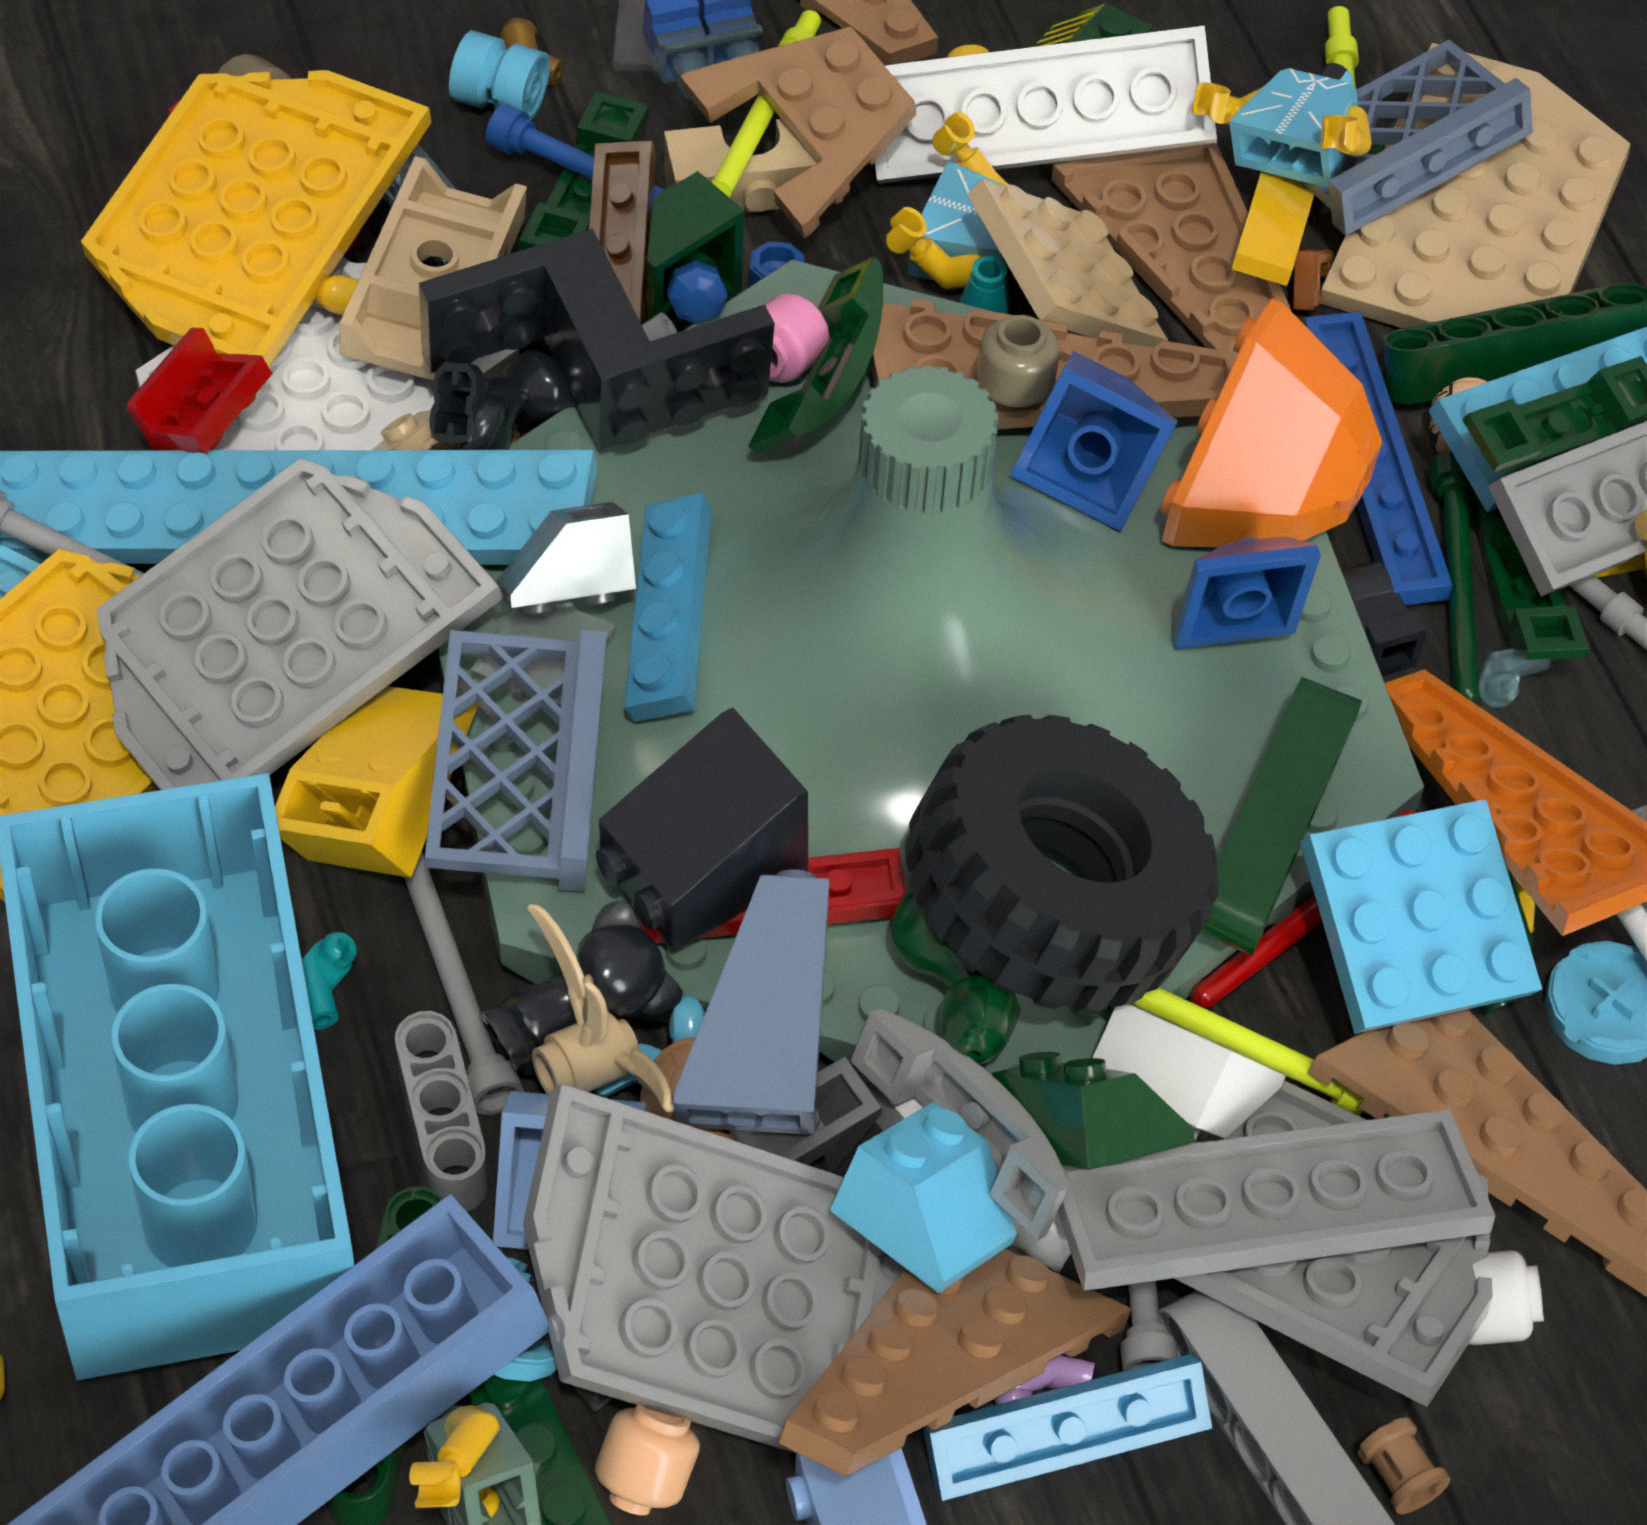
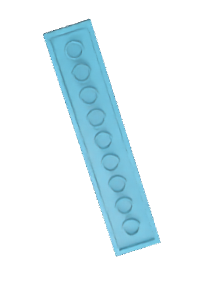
(156, 501)

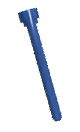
(514, 132)

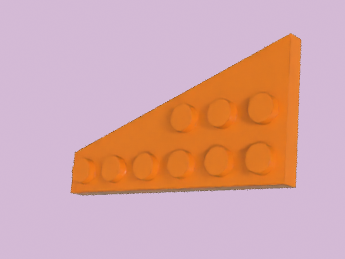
(1556, 831)

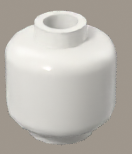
(1514, 1301)

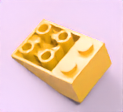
(368, 785)

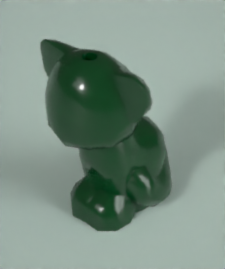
(973, 1014)

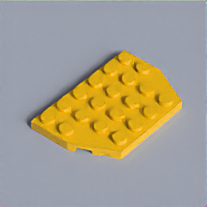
(250, 203)
(56, 691)

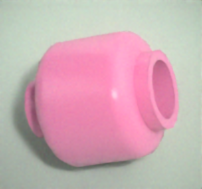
(797, 338)

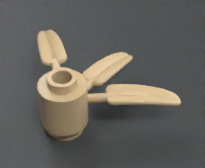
(598, 1045)

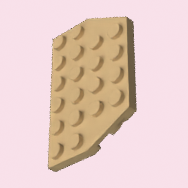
(1495, 231)

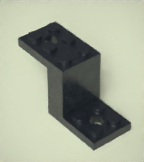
(581, 310)

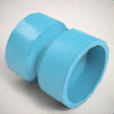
(491, 73)

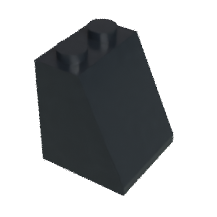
(705, 831)

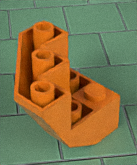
(1279, 446)

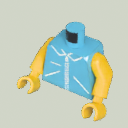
(1294, 124)
(949, 231)

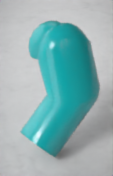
(323, 970)

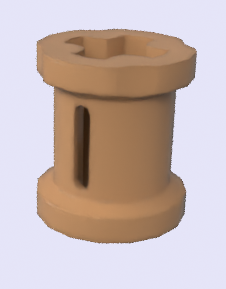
(1403, 1466)

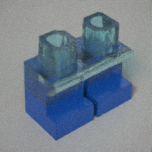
(698, 34)

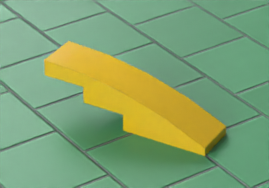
(1273, 228)

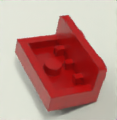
(196, 394)

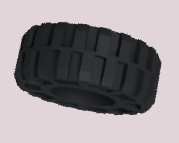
(1024, 915)

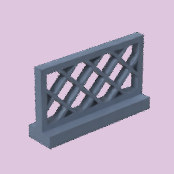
(1428, 155)
(571, 775)

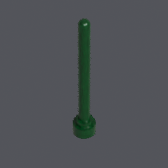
(1455, 491)

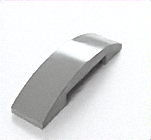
(915, 1063)

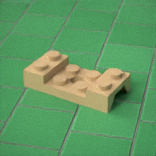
(424, 222)

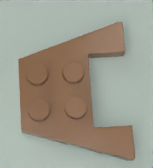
(831, 99)

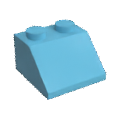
(926, 1196)

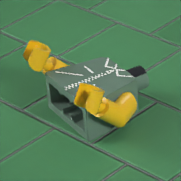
(476, 1470)

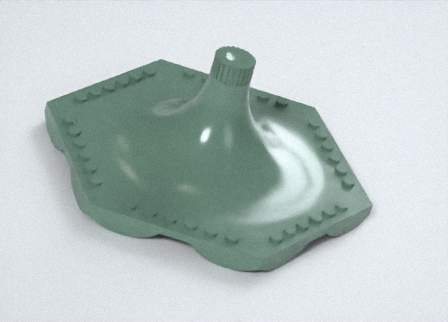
(882, 607)

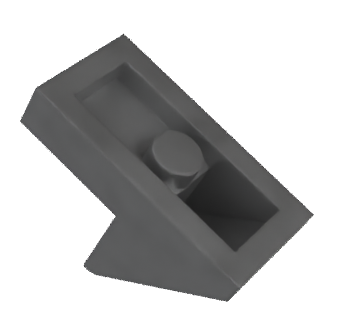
(841, 1120)

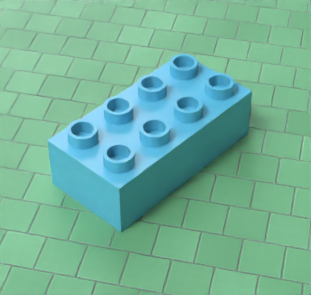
(170, 1072)

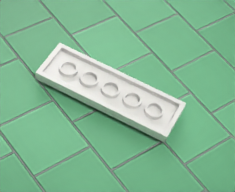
(1056, 102)

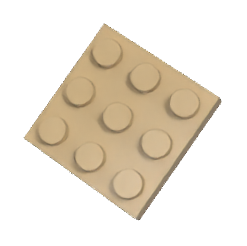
(1066, 264)

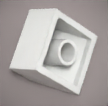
(1193, 1075)

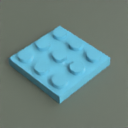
(1420, 915)

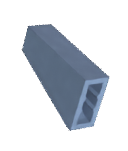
(763, 1025)

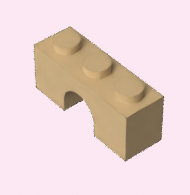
(705, 149)

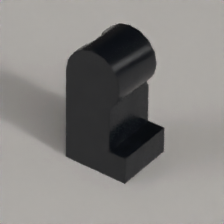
(1385, 617)

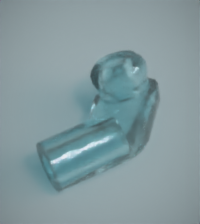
(1502, 675)

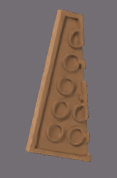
(1179, 229)
(939, 1351)

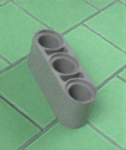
(441, 1084)

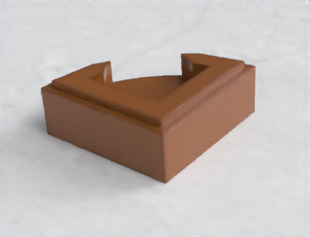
(1309, 268)

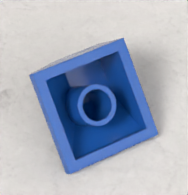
(1095, 442)
(1246, 591)

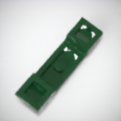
(568, 207)
(853, 320)
(1549, 426)
(1534, 624)

